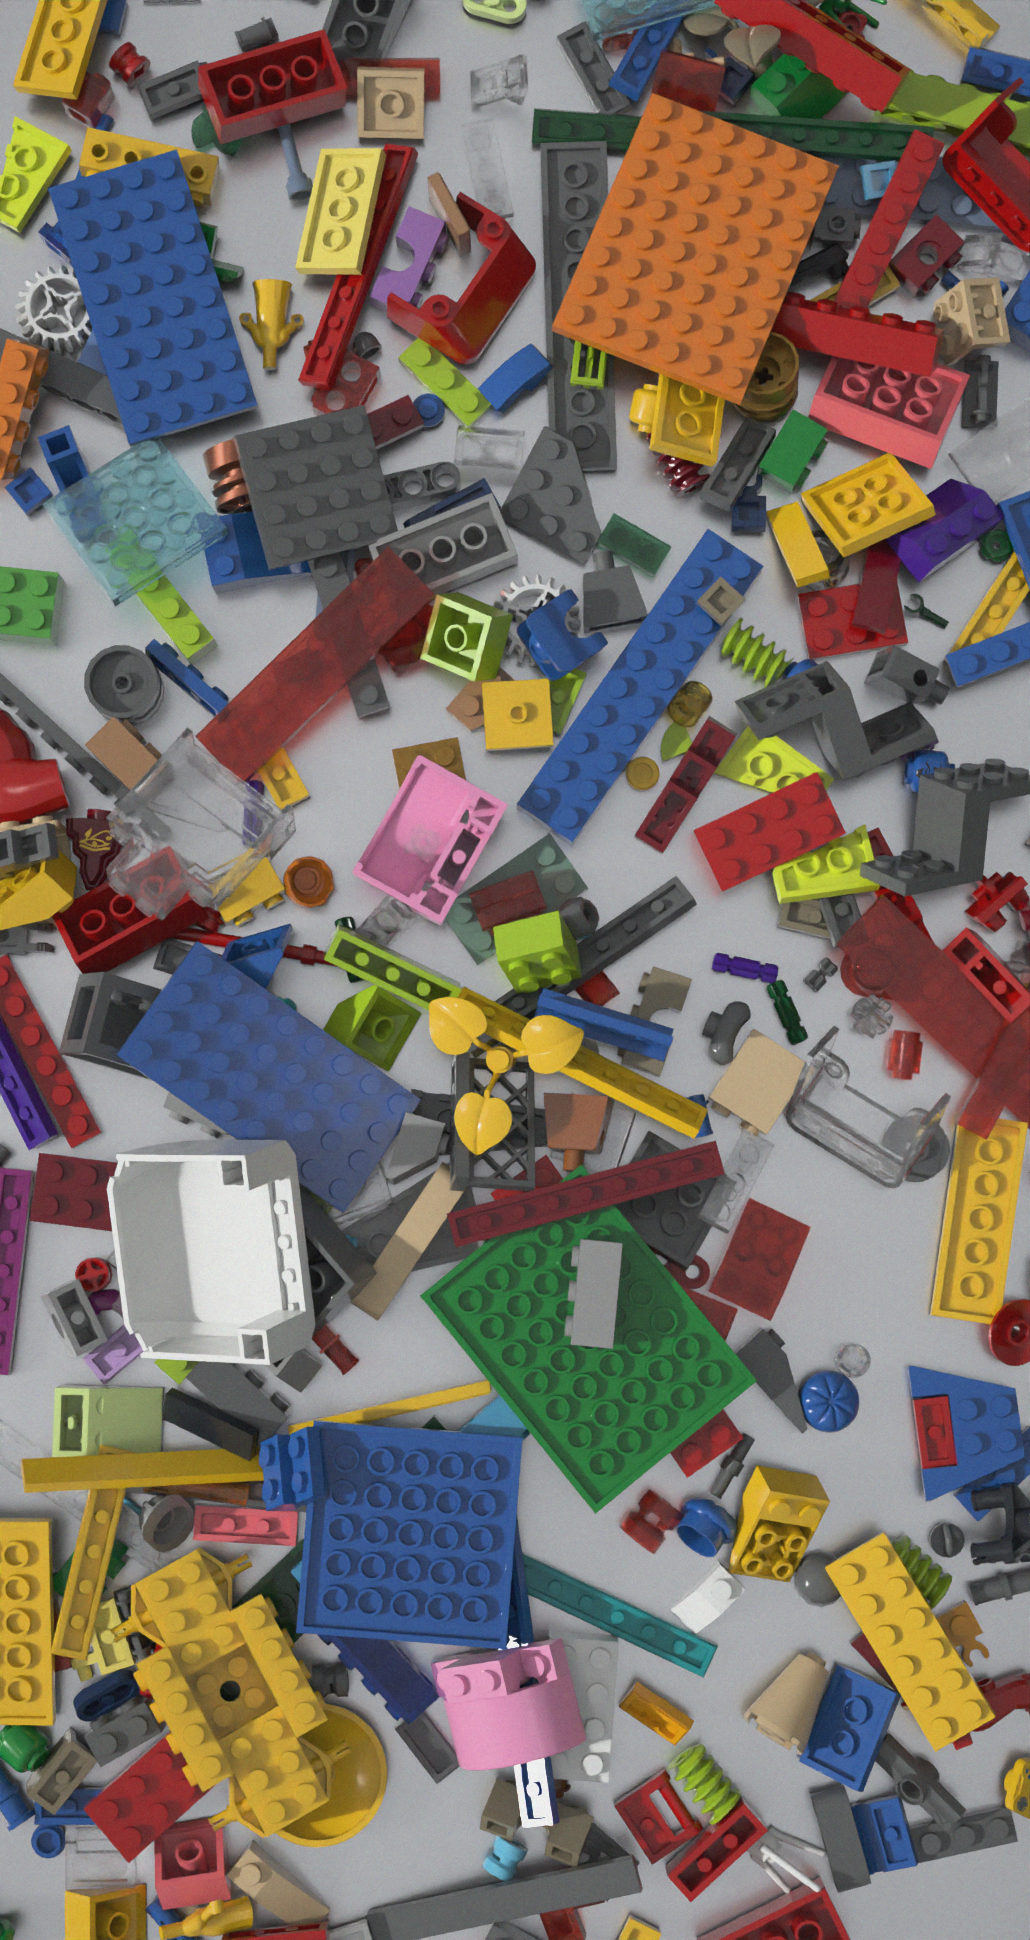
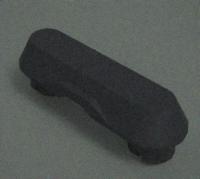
(832, 257)

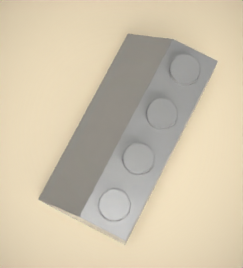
(454, 545)

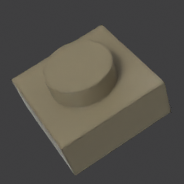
(721, 601)

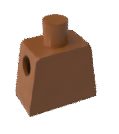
(576, 1125)

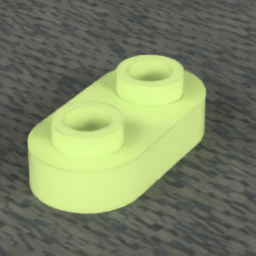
(495, 10)

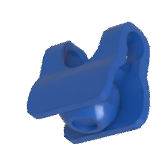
(551, 642)

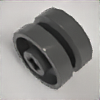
(115, 667)

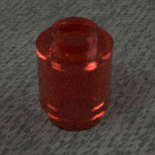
(904, 1054)

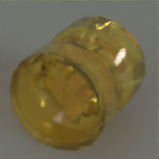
(690, 703)

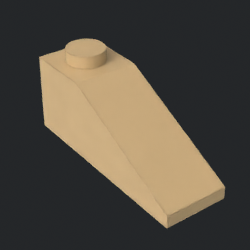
(275, 1887)

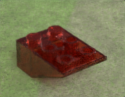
(759, 1259)

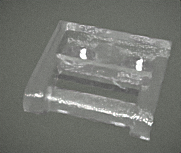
(95, 1867)

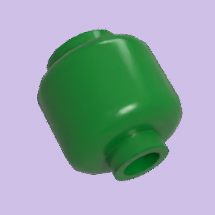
(23, 1747)

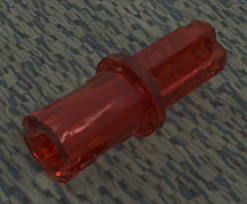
(335, 1349)

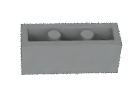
(594, 1293)

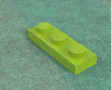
(445, 382)

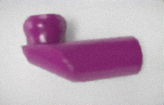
(103, 1300)

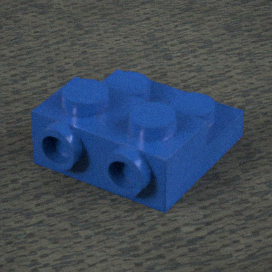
(292, 1470)

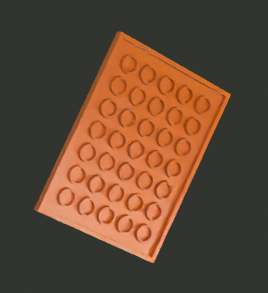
(695, 249)

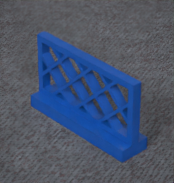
(608, 1025)

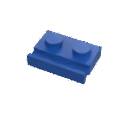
(884, 1834)

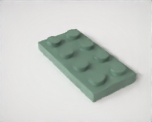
(555, 879)

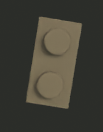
(804, 917)

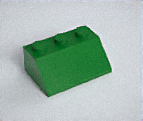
(794, 91)

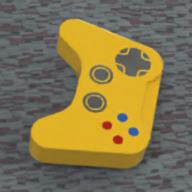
(1018, 1787)

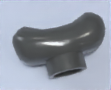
(723, 1030)

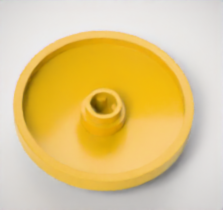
(356, 1782)

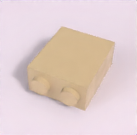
(757, 1083)

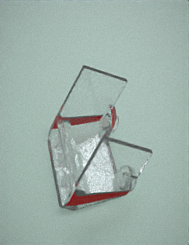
(855, 1125)

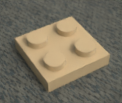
(390, 102)

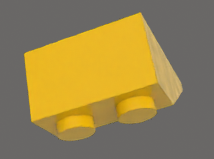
(37, 892)

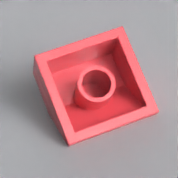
(191, 1865)

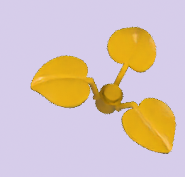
(549, 1047)

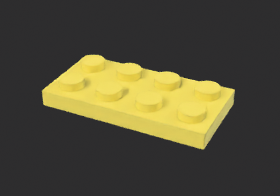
(340, 211)

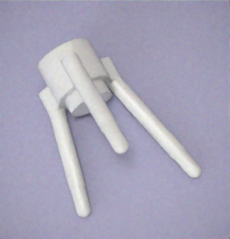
(768, 1850)

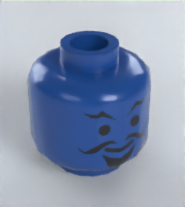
(923, 763)

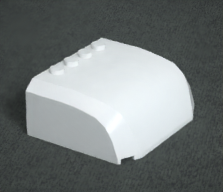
(212, 1250)

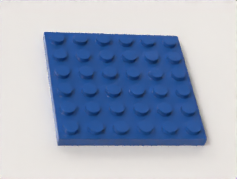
(411, 1536)

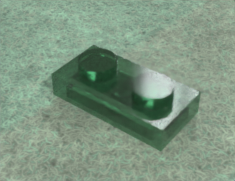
(634, 545)

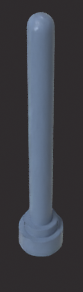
(299, 185)

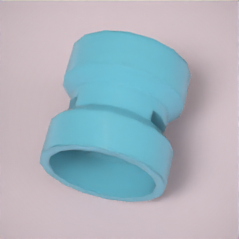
(505, 1858)

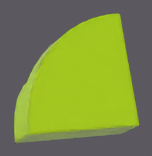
(674, 742)

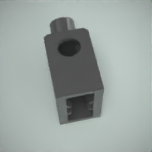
(610, 596)
(906, 677)

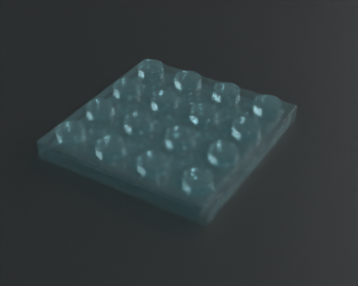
(135, 519)

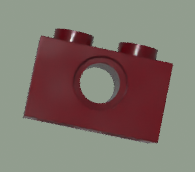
(934, 239)

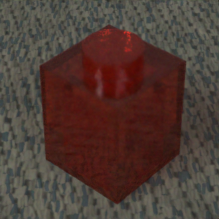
(93, 100)

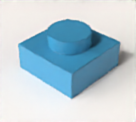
(876, 178)

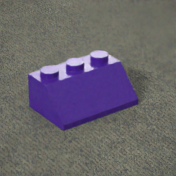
(960, 520)

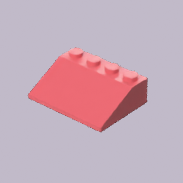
(889, 407)

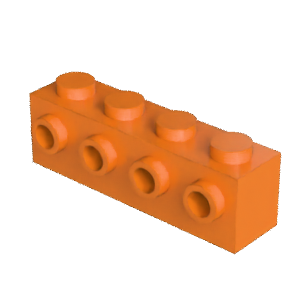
(20, 378)

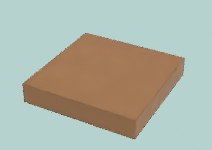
(449, 211)

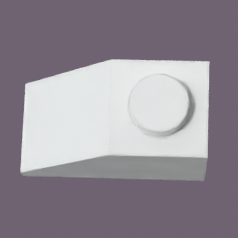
(708, 1598)

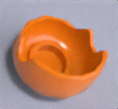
(308, 881)

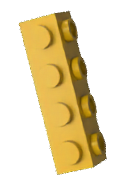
(110, 150)

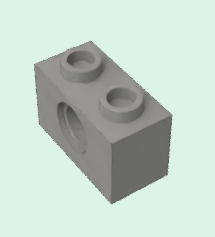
(74, 1318)

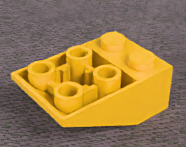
(776, 1523)

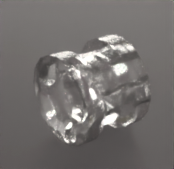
(846, 1359)

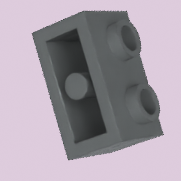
(124, 1731)

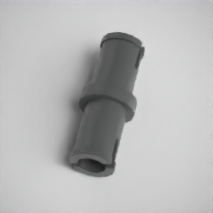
(1002, 1587)

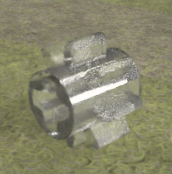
(872, 1016)

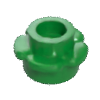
(1000, 537)

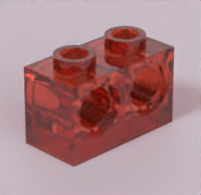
(352, 392)

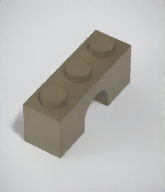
(661, 991)
(565, 1838)

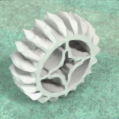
(49, 316)
(521, 613)

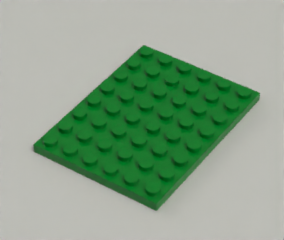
(590, 1408)

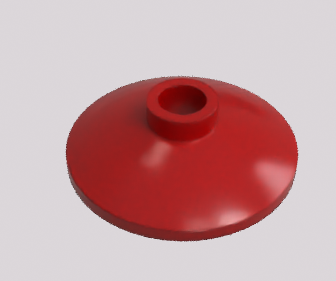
(1014, 1346)

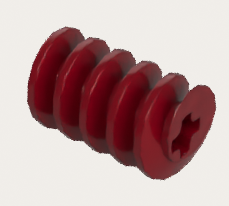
(682, 471)

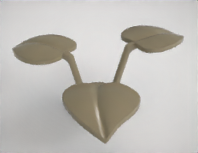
(748, 45)

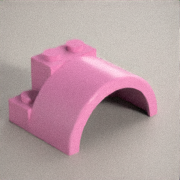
(438, 801)
(498, 1721)

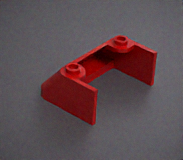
(994, 169)
(468, 325)

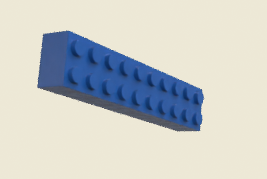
(635, 692)

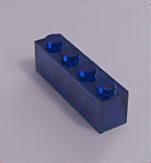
(387, 1672)

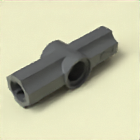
(919, 1783)

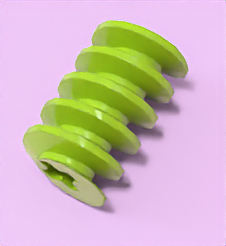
(754, 653)
(926, 1577)
(706, 1781)

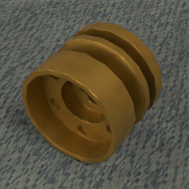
(780, 372)

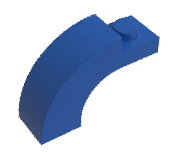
(63, 457)

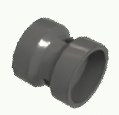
(330, 1679)

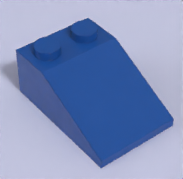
(240, 560)

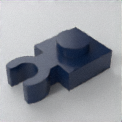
(736, 78)
(750, 509)

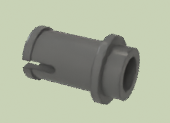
(256, 34)

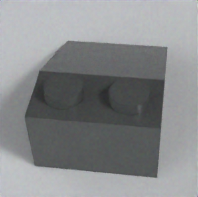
(363, 27)

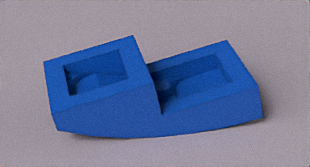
(517, 373)

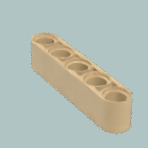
(408, 1243)

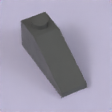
(771, 1369)

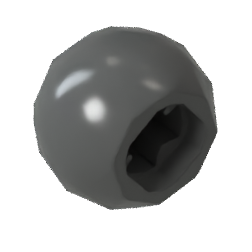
(580, 917)

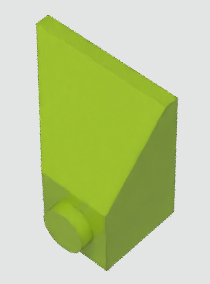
(373, 1025)

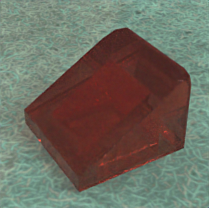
(598, 990)

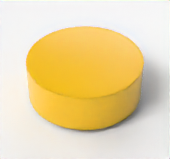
(642, 774)

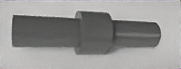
(732, 1466)

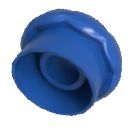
(829, 1401)
(705, 1526)

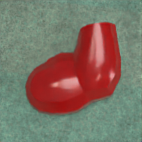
(26, 784)

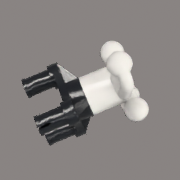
(1016, 1542)

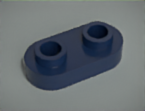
(106, 1695)

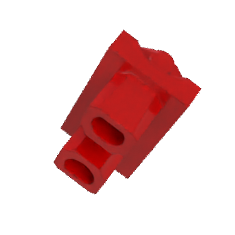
(993, 895)

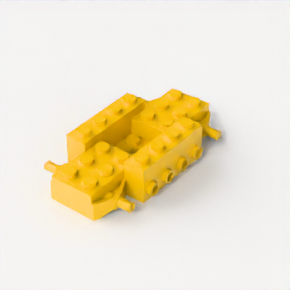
(248, 1740)

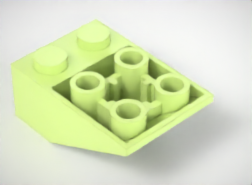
(106, 1416)

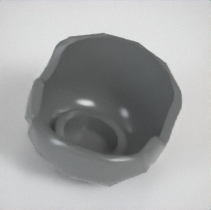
(814, 1582)

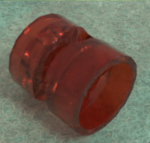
(642, 1529)

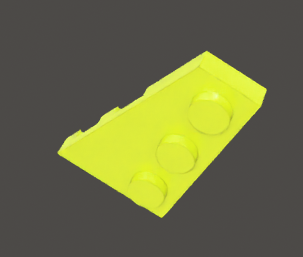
(29, 170)
(767, 763)
(826, 871)

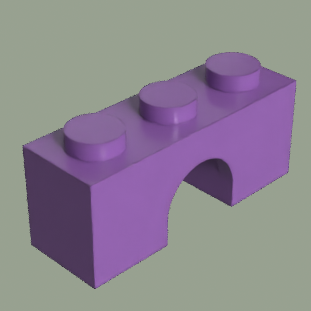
(423, 238)

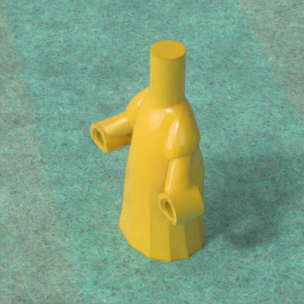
(271, 313)
(213, 1920)

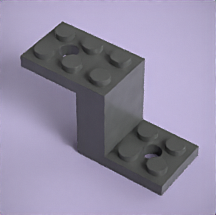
(828, 701)
(949, 828)

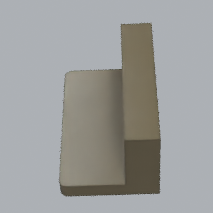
(60, 1773)

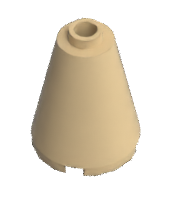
(791, 1703)

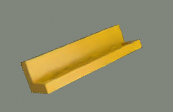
(964, 20)

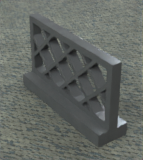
(461, 1158)

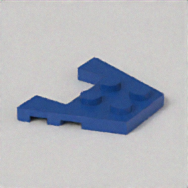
(983, 1428)

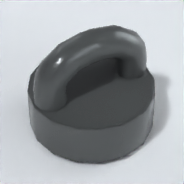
(946, 1539)

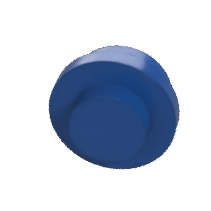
(430, 409)
(48, 1840)

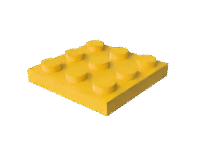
(867, 504)

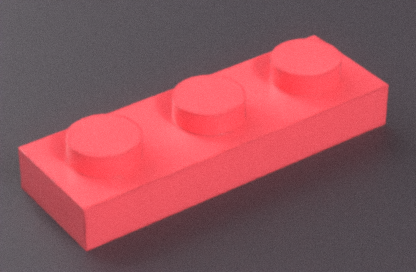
(245, 1525)

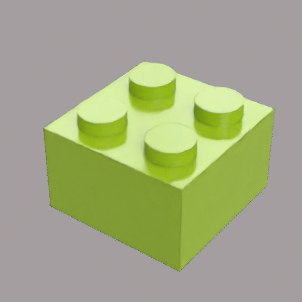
(466, 636)
(537, 952)

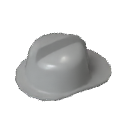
(166, 1521)

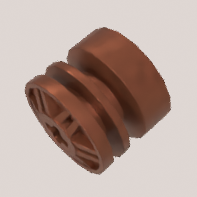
(224, 466)

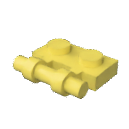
(108, 1653)

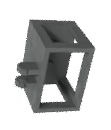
(103, 1017)

